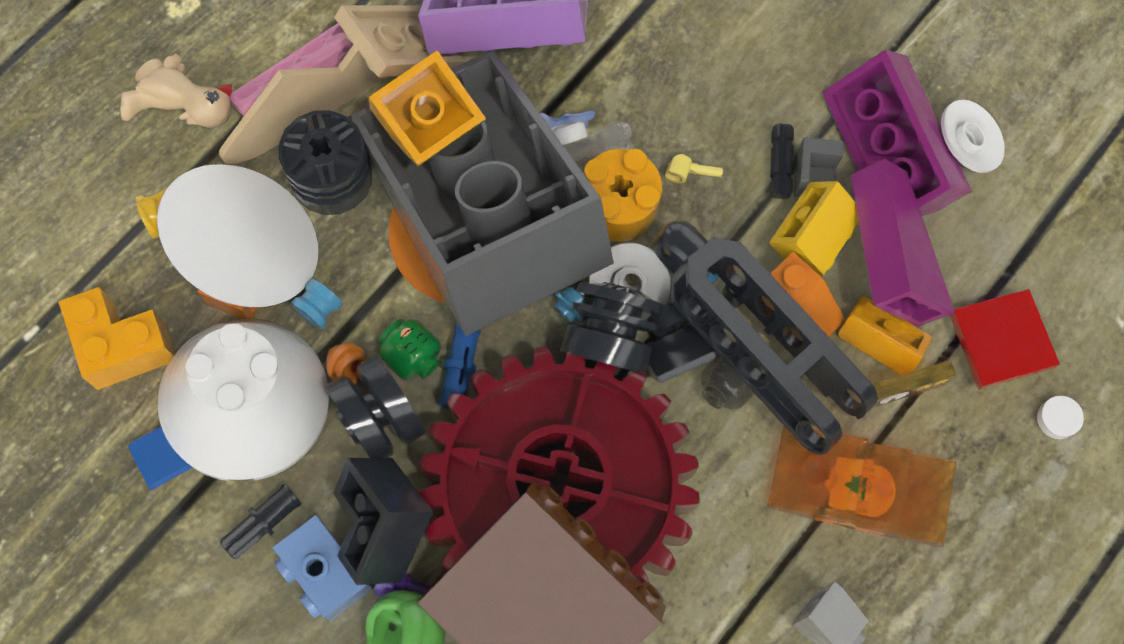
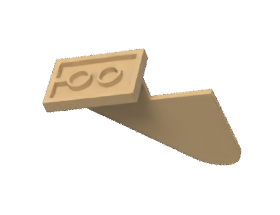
(385, 44)

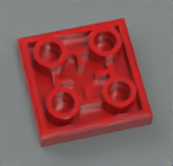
(1004, 339)

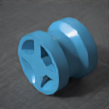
(316, 304)

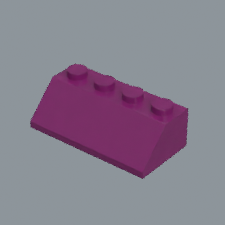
(890, 118)

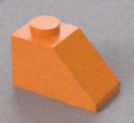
(809, 292)

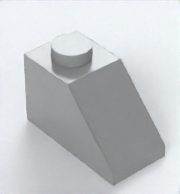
(831, 618)

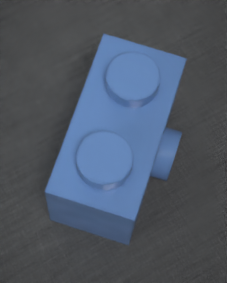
(312, 560)

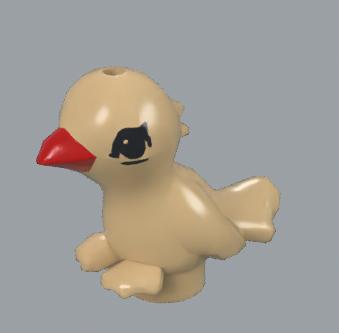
(167, 88)

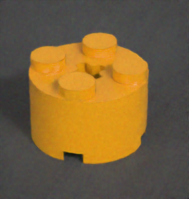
(631, 176)

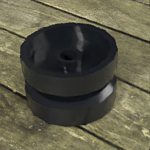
(374, 410)

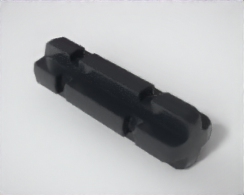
(781, 161)

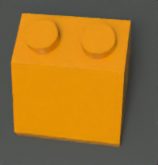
(425, 109)

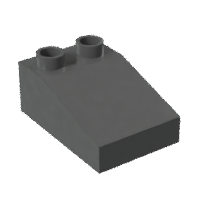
(498, 209)

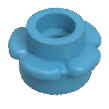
(565, 304)

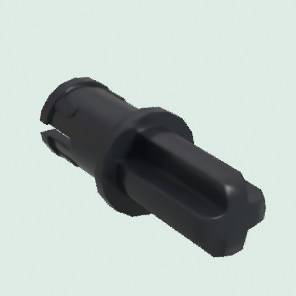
(260, 522)

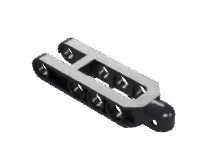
(780, 386)

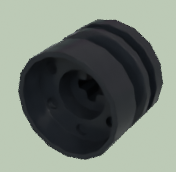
(331, 181)
(612, 326)

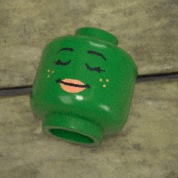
(410, 349)

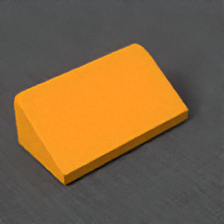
(884, 336)

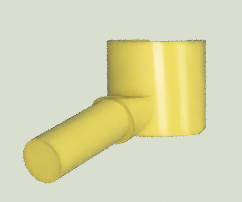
(682, 165)

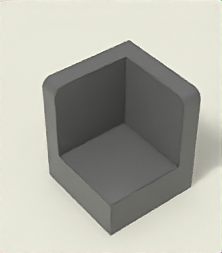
(816, 162)

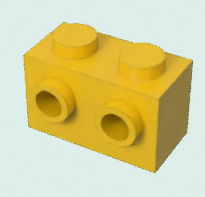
(817, 225)

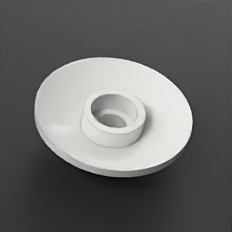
(972, 136)
(644, 263)

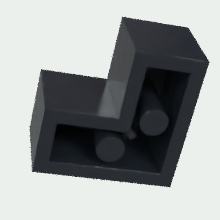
(385, 519)

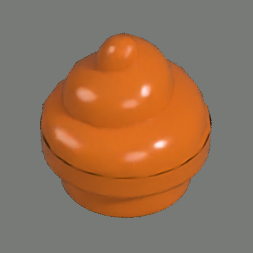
(344, 361)

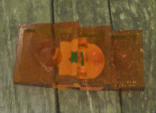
(865, 488)

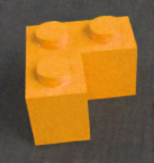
(113, 348)

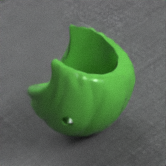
(401, 620)

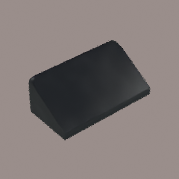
(678, 354)

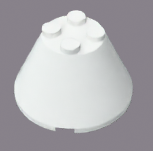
(243, 400)

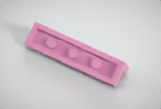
(321, 52)

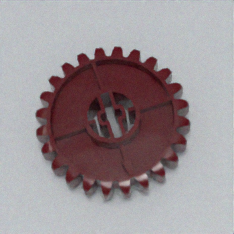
(571, 413)

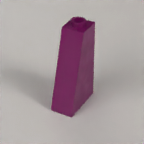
(897, 246)

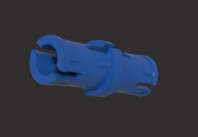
(459, 365)

